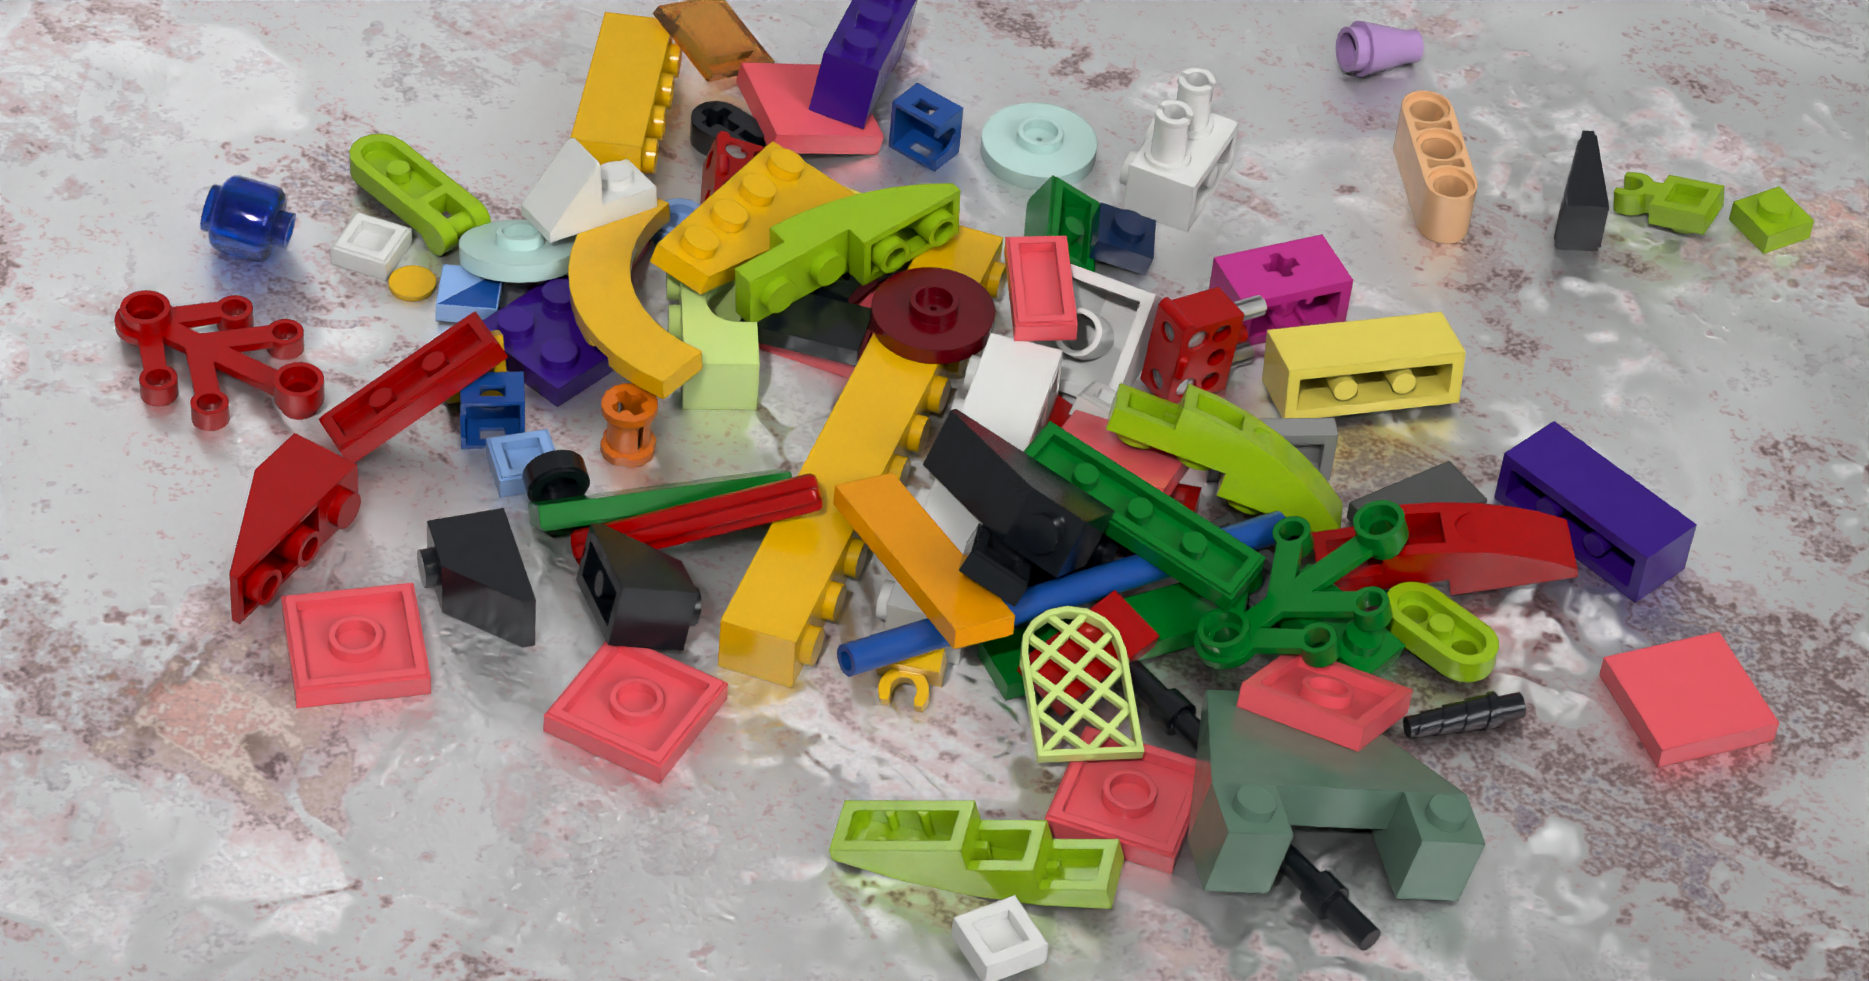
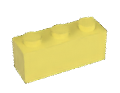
(1363, 366)

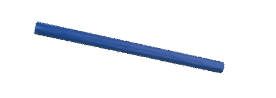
(1069, 590)

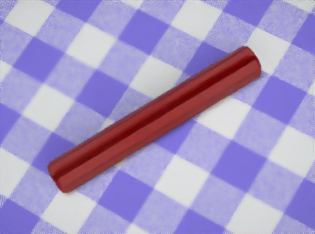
(716, 514)

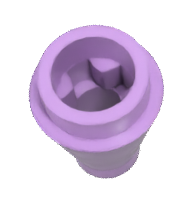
(1376, 47)

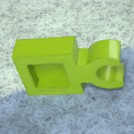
(1677, 203)

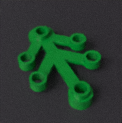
(1235, 636)

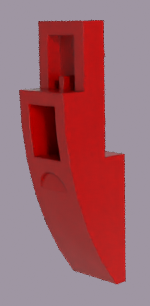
(1466, 545)

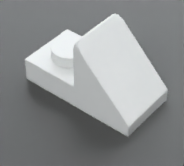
(583, 194)

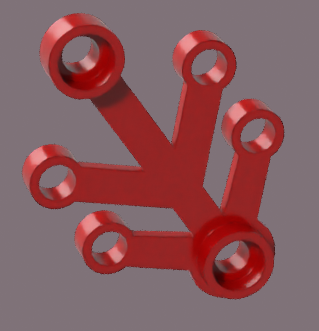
(151, 322)

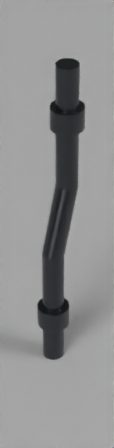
(1318, 889)

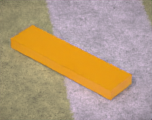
(922, 560)

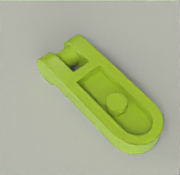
(415, 190)

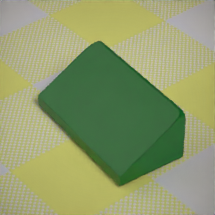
(1063, 211)

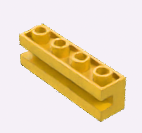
(628, 91)

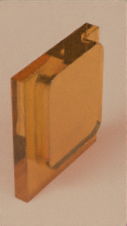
(711, 37)

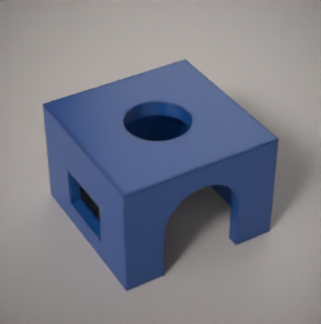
(935, 132)
(492, 412)

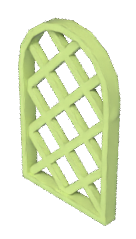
(1085, 752)

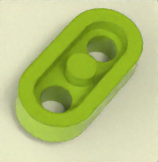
(1442, 632)

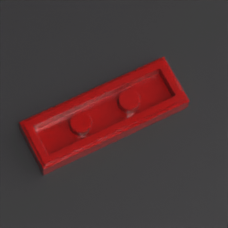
(413, 388)

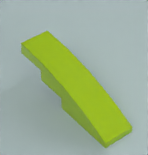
(956, 851)

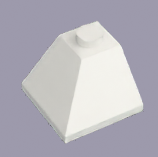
(1110, 333)

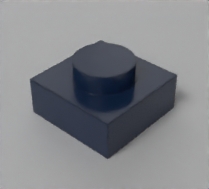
(1122, 238)

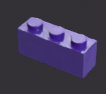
(861, 59)
(1612, 519)

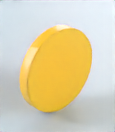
(412, 283)

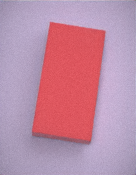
(1040, 288)

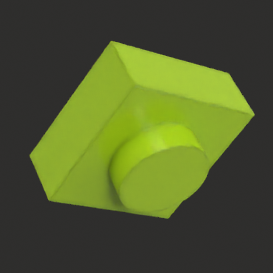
(1771, 219)

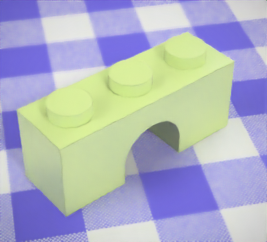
(727, 347)

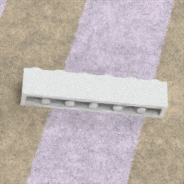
(1013, 397)

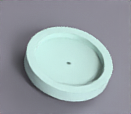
(1035, 141)
(513, 252)

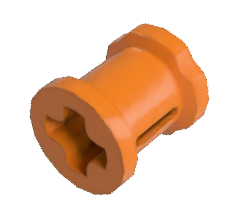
(632, 423)

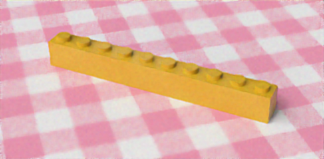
(872, 430)

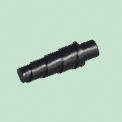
(1472, 714)

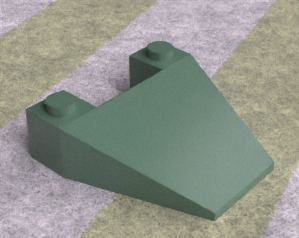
(1265, 776)

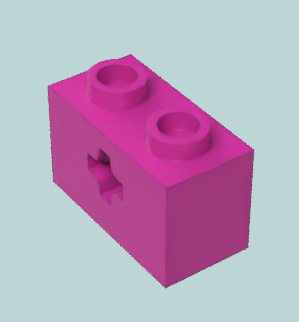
(1296, 278)

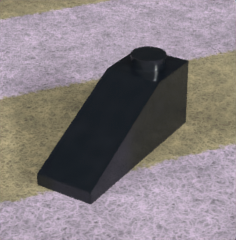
(1017, 496)

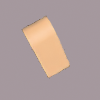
(1435, 167)

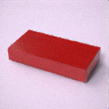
(1135, 633)

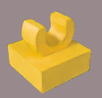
(917, 671)

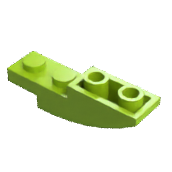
(855, 235)
(1254, 461)

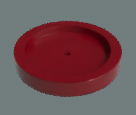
(932, 315)

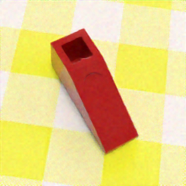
(291, 511)

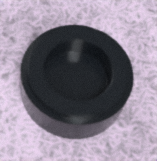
(555, 476)

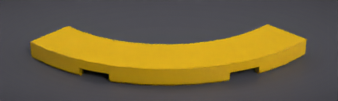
(613, 315)

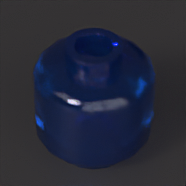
(247, 218)

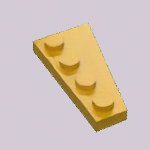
(738, 218)

